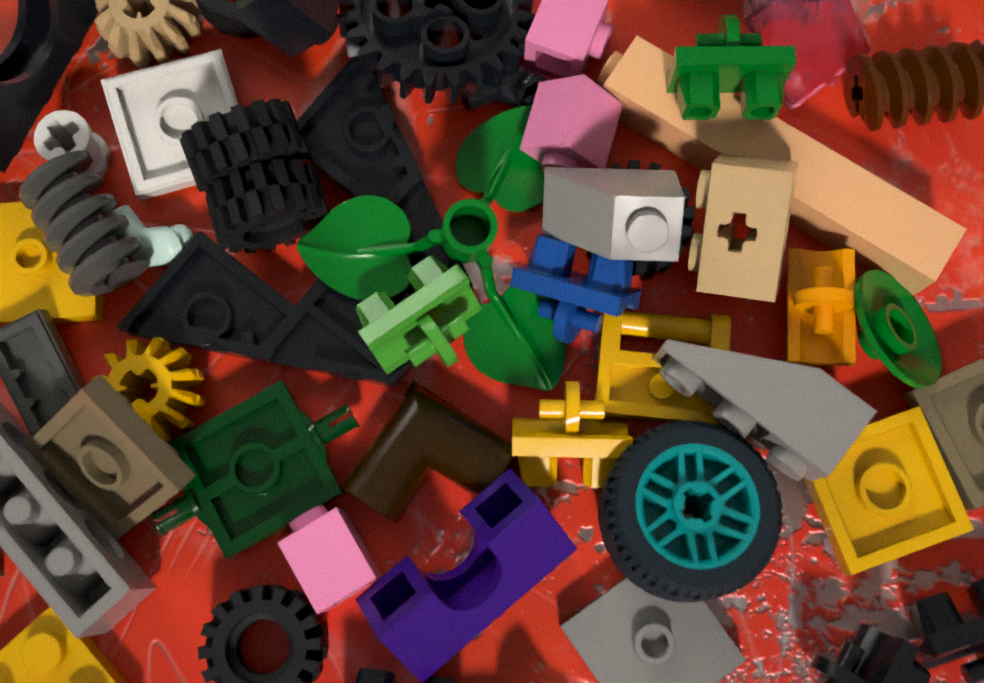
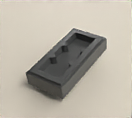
(37, 368)

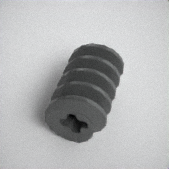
(76, 225)

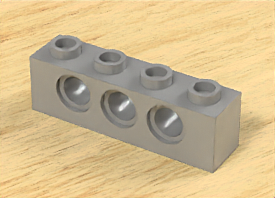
(61, 545)

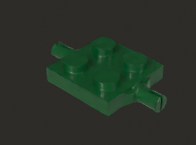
(256, 469)

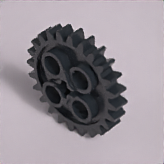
(436, 42)

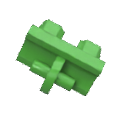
(421, 322)

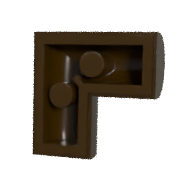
(421, 437)

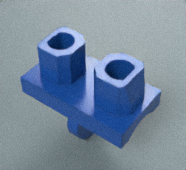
(602, 290)

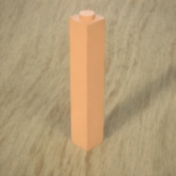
(831, 194)

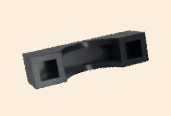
(34, 61)

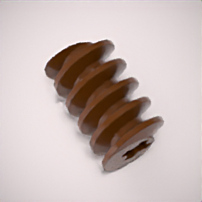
(916, 81)

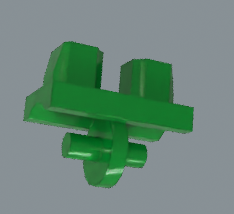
(730, 64)

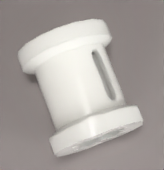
(62, 131)

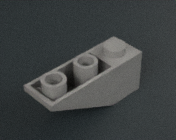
(783, 405)

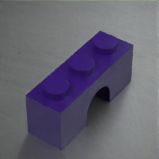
(435, 615)

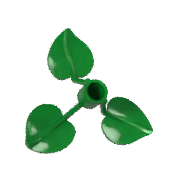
(366, 250)

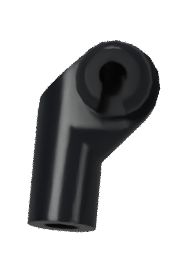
(515, 91)

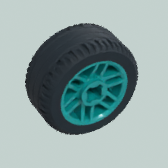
(733, 518)

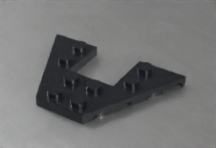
(225, 308)

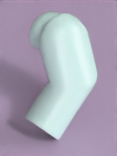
(159, 244)

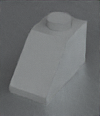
(615, 211)

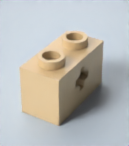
(765, 194)

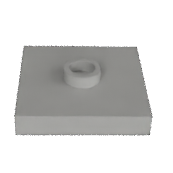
(650, 640)

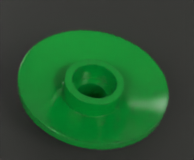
(896, 329)

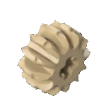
(147, 28)

